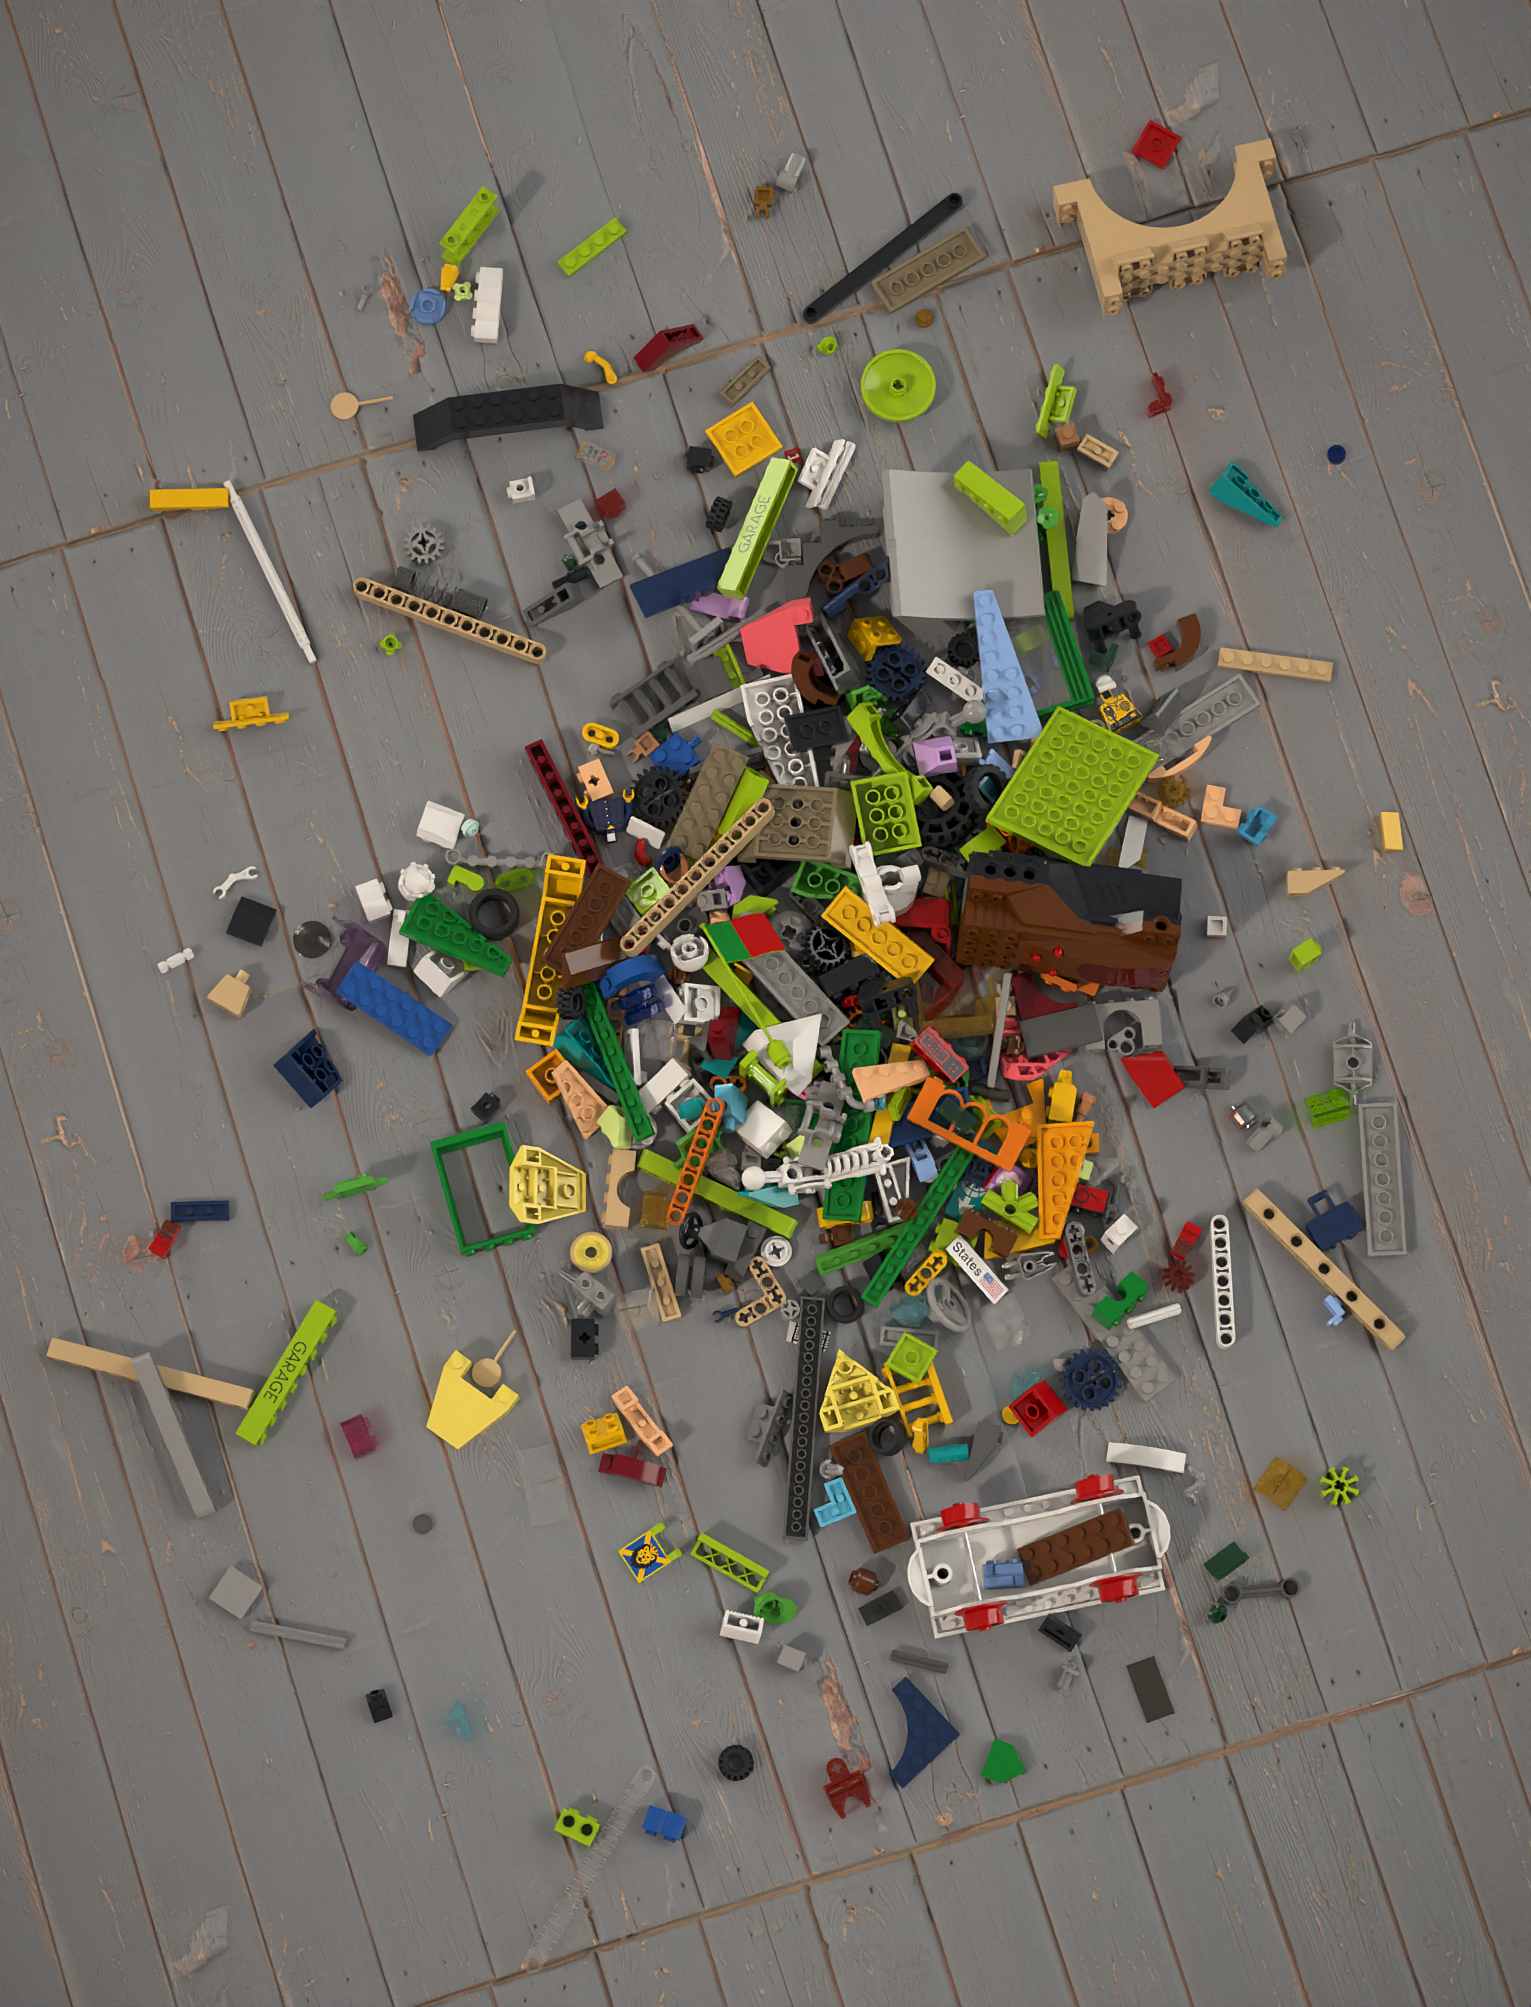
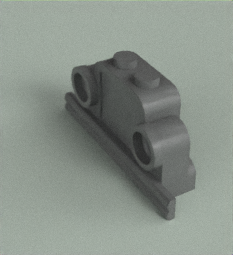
(833, 654)

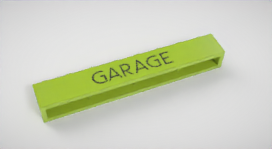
(757, 528)
(286, 1373)

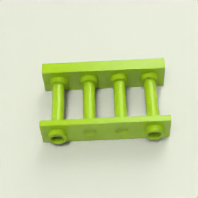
(469, 226)
(752, 1071)

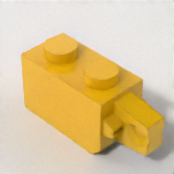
(1063, 1099)

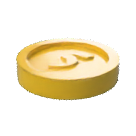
(1008, 1416)

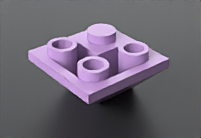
(935, 756)
(732, 881)

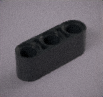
(910, 710)

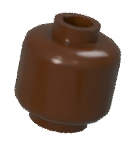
(863, 1581)

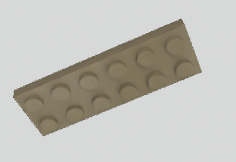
(927, 270)
(707, 800)

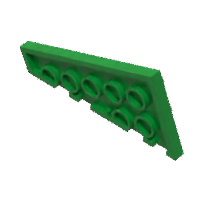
(447, 932)

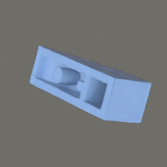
(921, 1160)

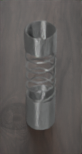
(463, 602)

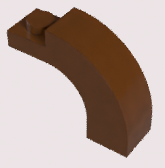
(1190, 634)

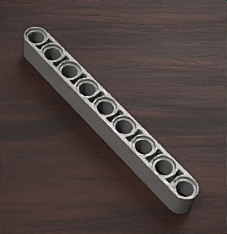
(174, 1435)

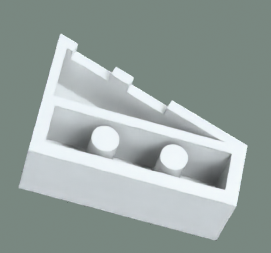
(893, 1187)

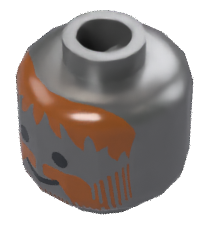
(1243, 1116)

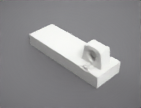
(398, 944)
(632, 1055)

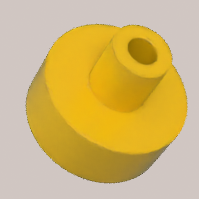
(1029, 1158)

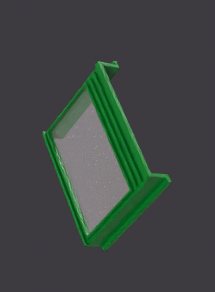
(1050, 659)

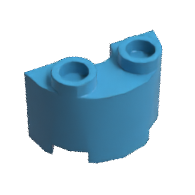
(1257, 826)

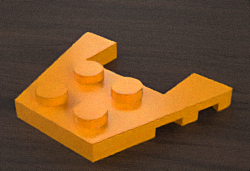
(1031, 1114)

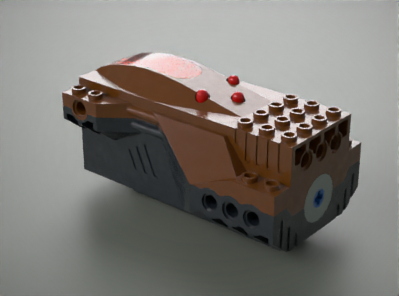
(1069, 920)

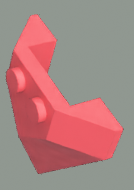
(1022, 1067)

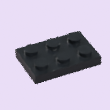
(816, 729)

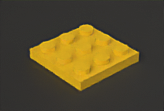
(743, 439)

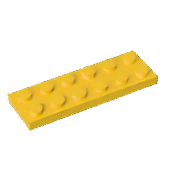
(882, 943)

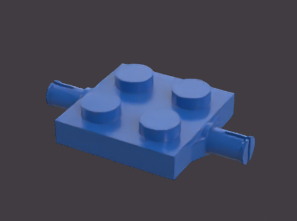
(676, 754)

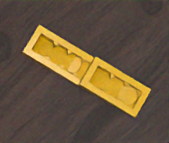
(188, 499)

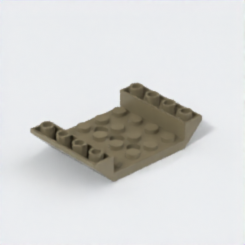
(824, 831)

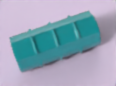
(948, 1453)

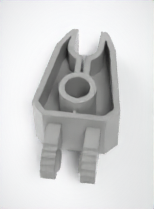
(1029, 1264)

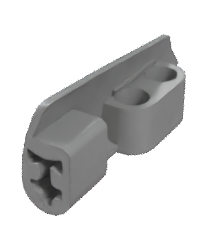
(1091, 543)

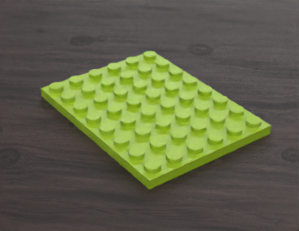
(1072, 788)

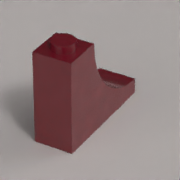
(665, 345)
(1031, 1001)
(723, 1033)

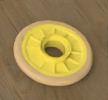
(579, 1248)

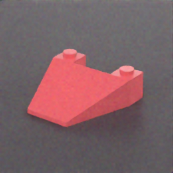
(775, 640)

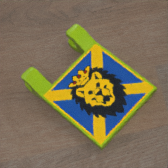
(645, 1554)

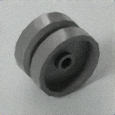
(691, 1276)

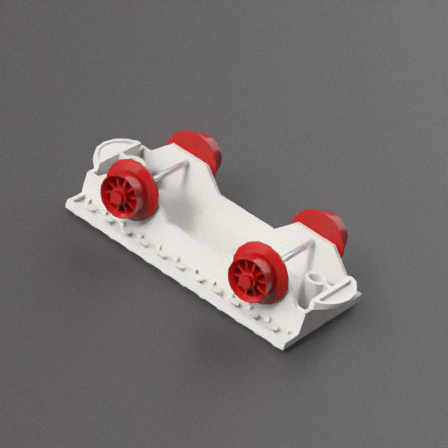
(971, 1536)

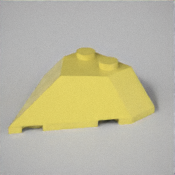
(854, 1397)

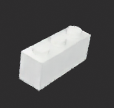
(664, 1085)

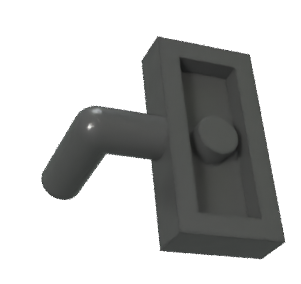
(841, 779)

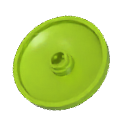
(898, 385)

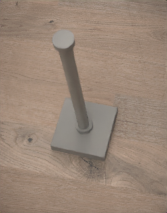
(703, 634)

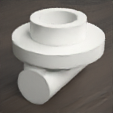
(1104, 683)

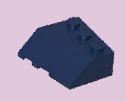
(309, 1070)

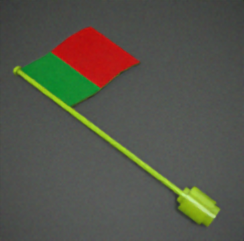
(744, 940)

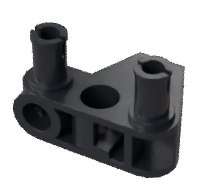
(1101, 616)
(880, 991)

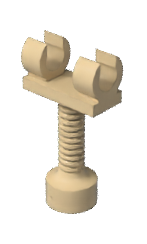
(687, 1045)

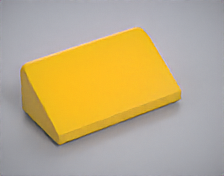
(1391, 831)

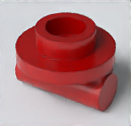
(1062, 1249)

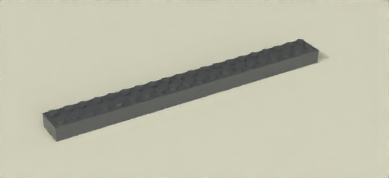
(804, 1419)

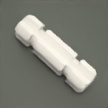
(175, 960)

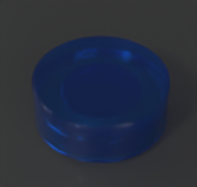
(1336, 454)

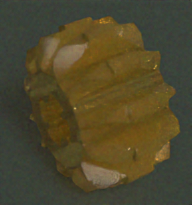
(1174, 799)

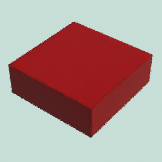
(1160, 646)

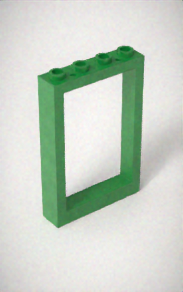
(463, 1141)

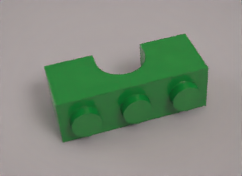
(1110, 1312)

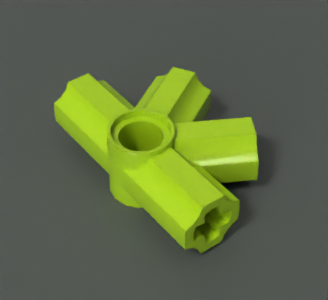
(1010, 1200)

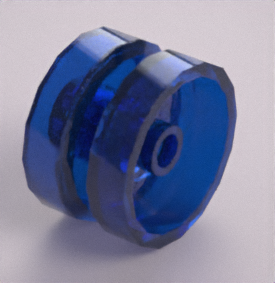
(639, 1002)

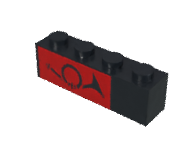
(1084, 1199)

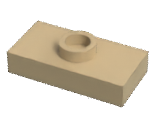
(1097, 451)

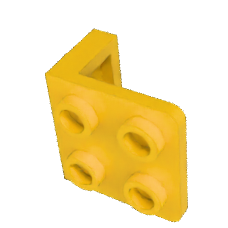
(872, 632)

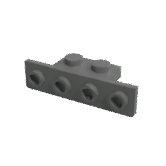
(767, 1425)

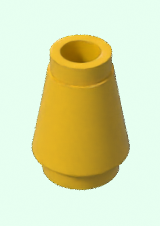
(448, 277)

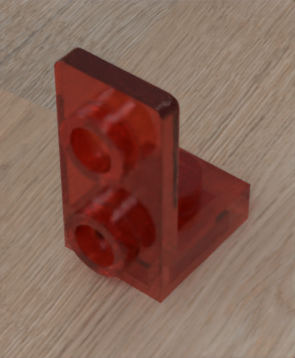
(1158, 407)

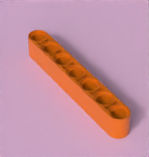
(702, 1153)

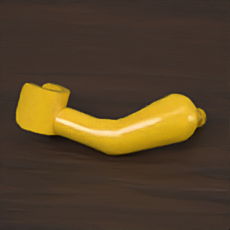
(610, 376)

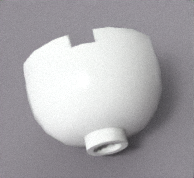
(689, 952)

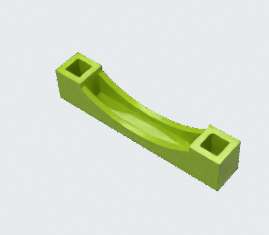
(866, 723)

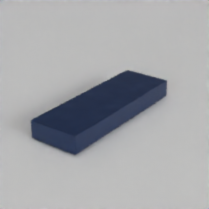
(200, 1211)

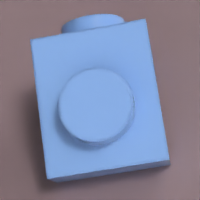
(1334, 1307)

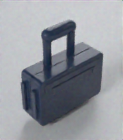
(1334, 1225)

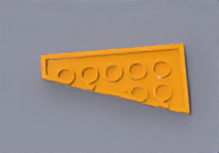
(1060, 1160)

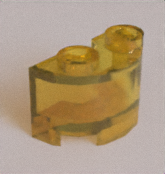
(654, 1210)

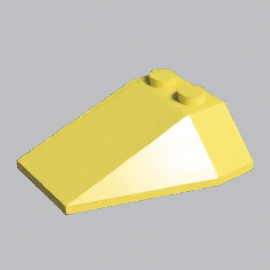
(544, 1187)

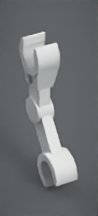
(244, 875)

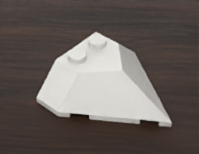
(800, 1040)

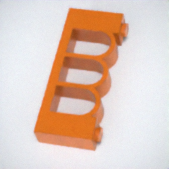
(1012, 1146)

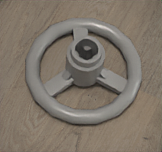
(946, 1307)

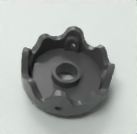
(695, 917)

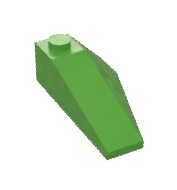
(863, 695)
(823, 881)

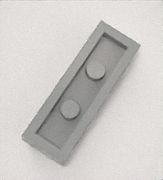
(891, 1335)

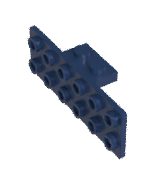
(680, 584)

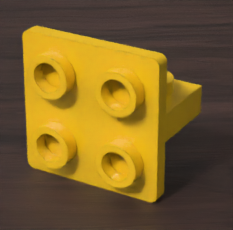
(603, 1433)

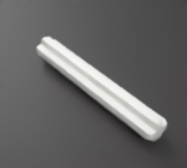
(837, 475)

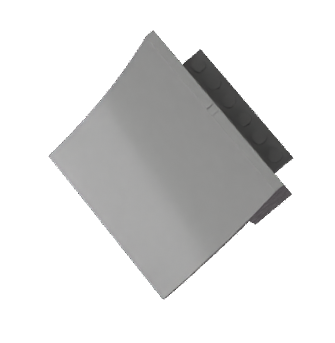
(949, 547)

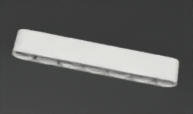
(1222, 1272)

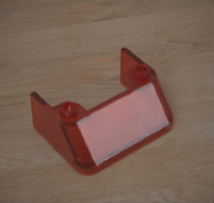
(942, 970)

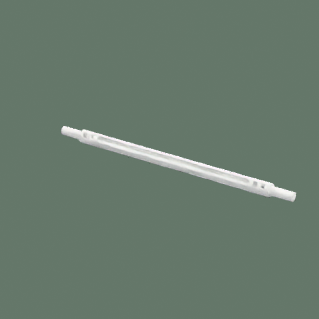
(270, 572)

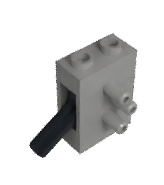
(590, 1291)

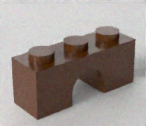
(1002, 1238)

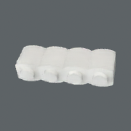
(488, 305)

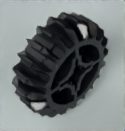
(821, 939)

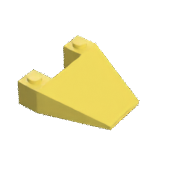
(462, 1410)

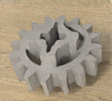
(431, 543)

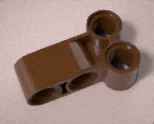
(844, 573)

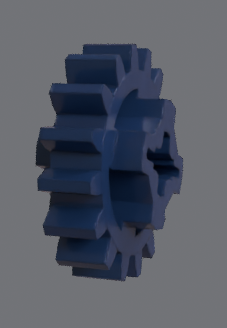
(984, 1175)

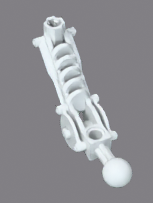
(851, 1163)

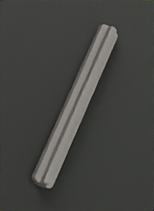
(722, 639)
(296, 1634)

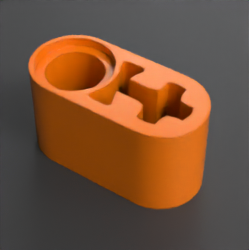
(732, 1079)

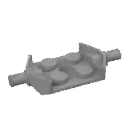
(1352, 1079)

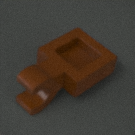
(839, 1236)

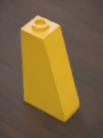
(1024, 1242)

